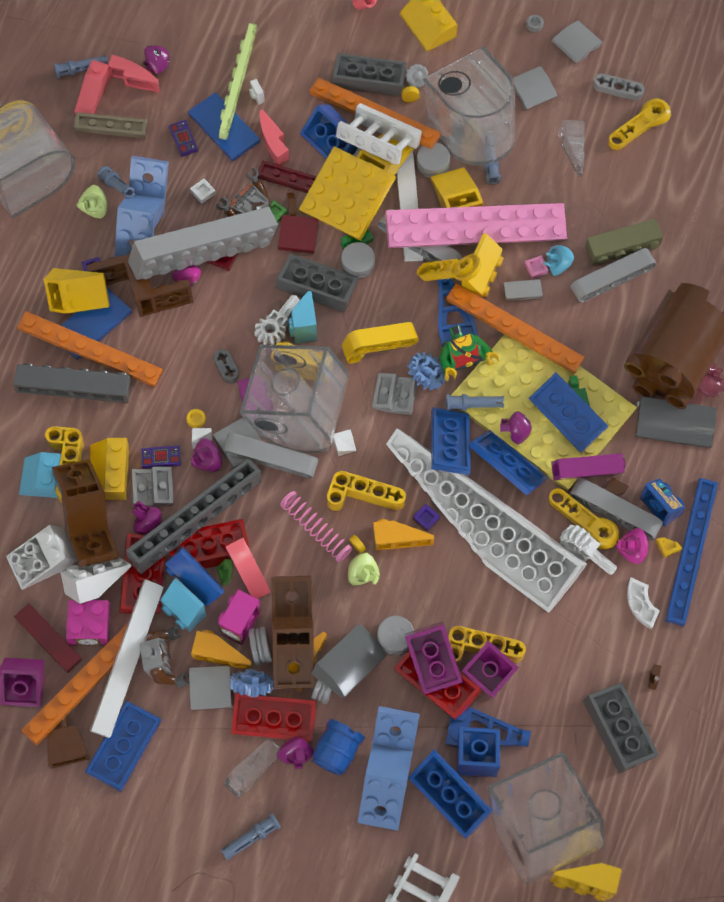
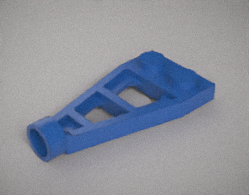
(468, 324)
(472, 714)

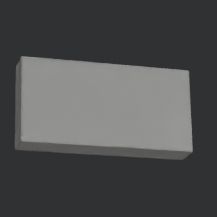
(522, 290)

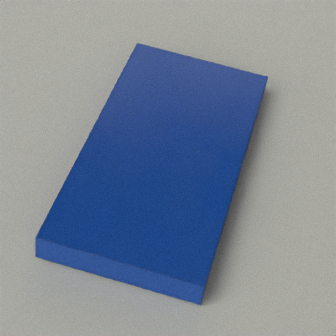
(240, 136)
(98, 322)
(568, 412)
(450, 441)
(508, 462)
(122, 751)

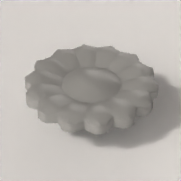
(415, 75)

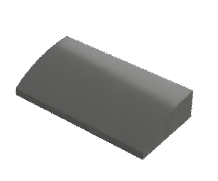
(369, 74)
(327, 284)
(667, 423)
(349, 661)
(620, 727)

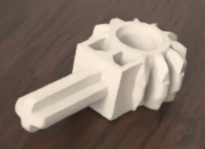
(277, 322)
(585, 547)

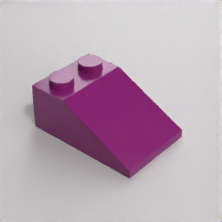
(433, 657)

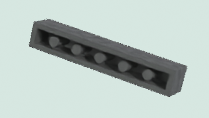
(72, 383)

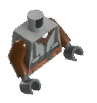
(249, 198)
(157, 658)

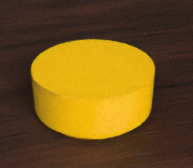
(410, 94)
(196, 418)
(357, 544)

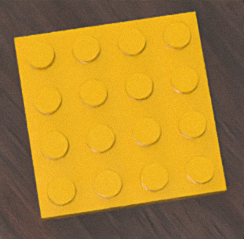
(347, 193)

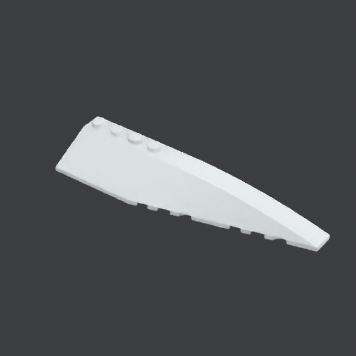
(494, 530)

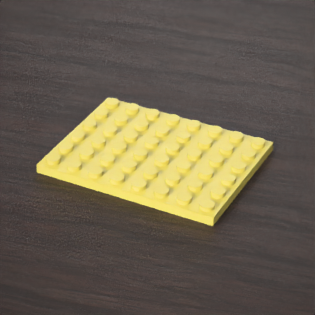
(517, 378)

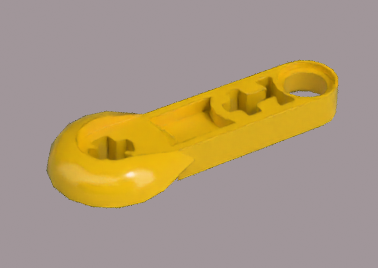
(641, 122)
(461, 269)
(586, 519)

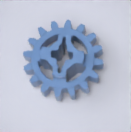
(429, 371)
(251, 683)

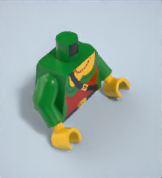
(463, 352)

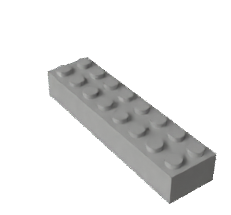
(202, 243)

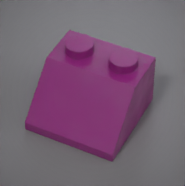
(490, 669)
(22, 682)

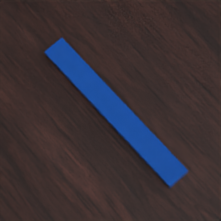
(691, 552)

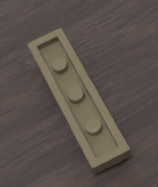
(110, 125)

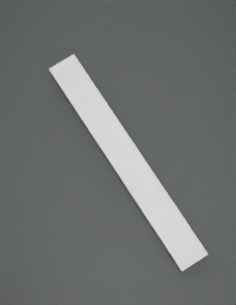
(408, 197)
(126, 659)

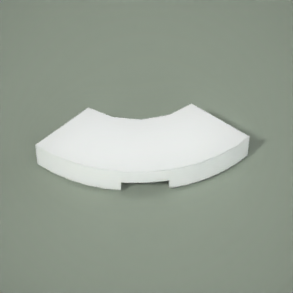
(640, 604)

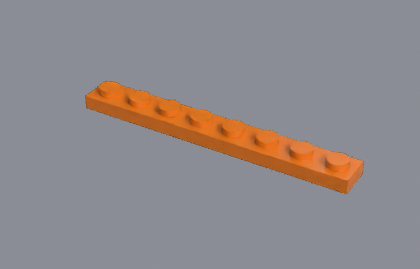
(348, 101)
(515, 328)
(89, 348)
(74, 691)

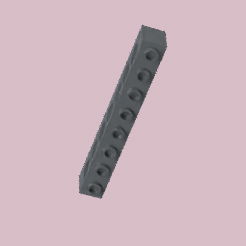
(194, 516)

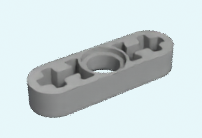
(616, 80)

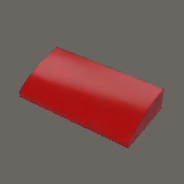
(210, 542)
(133, 580)
(452, 699)
(273, 717)

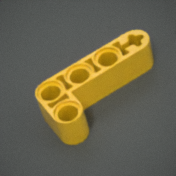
(378, 339)
(63, 443)
(366, 494)
(470, 634)

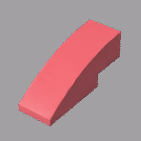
(133, 74)
(273, 139)
(248, 569)

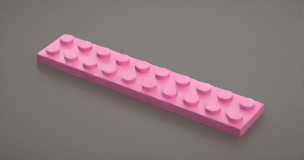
(468, 224)

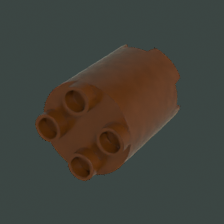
(677, 346)

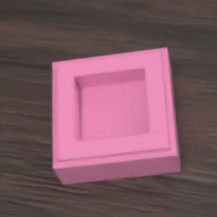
(536, 267)

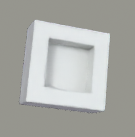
(256, 91)
(202, 191)

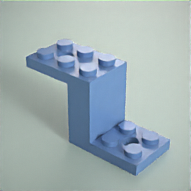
(144, 210)
(388, 768)

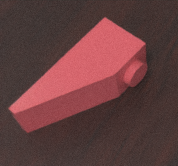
(93, 87)

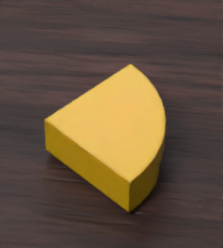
(668, 547)

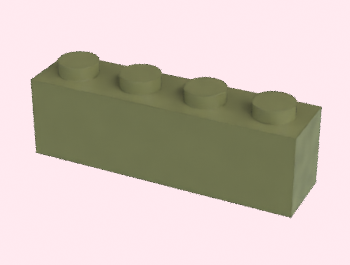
(623, 241)

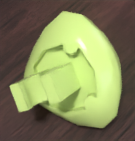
(93, 202)
(363, 570)

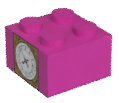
(239, 616)
(88, 622)

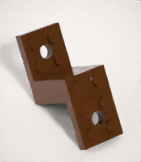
(146, 299)
(85, 513)
(292, 632)

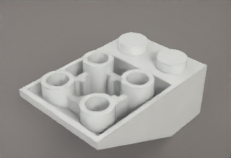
(41, 556)
(92, 581)

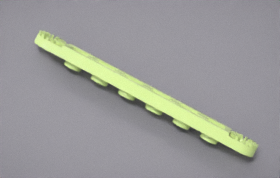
(235, 85)

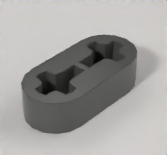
(222, 368)

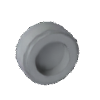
(534, 23)

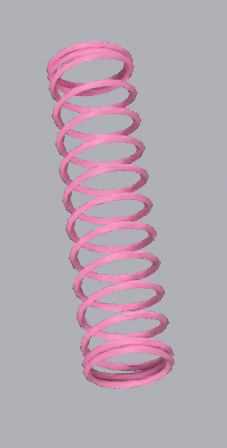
(284, 503)

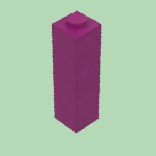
(588, 466)

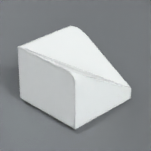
(198, 433)
(344, 442)

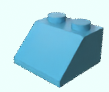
(303, 321)
(38, 476)
(183, 606)

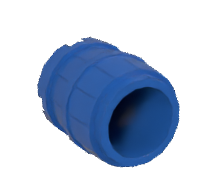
(337, 747)

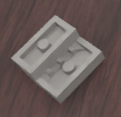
(576, 41)
(534, 88)
(394, 394)
(239, 427)
(152, 486)
(210, 687)

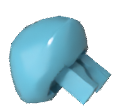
(559, 259)

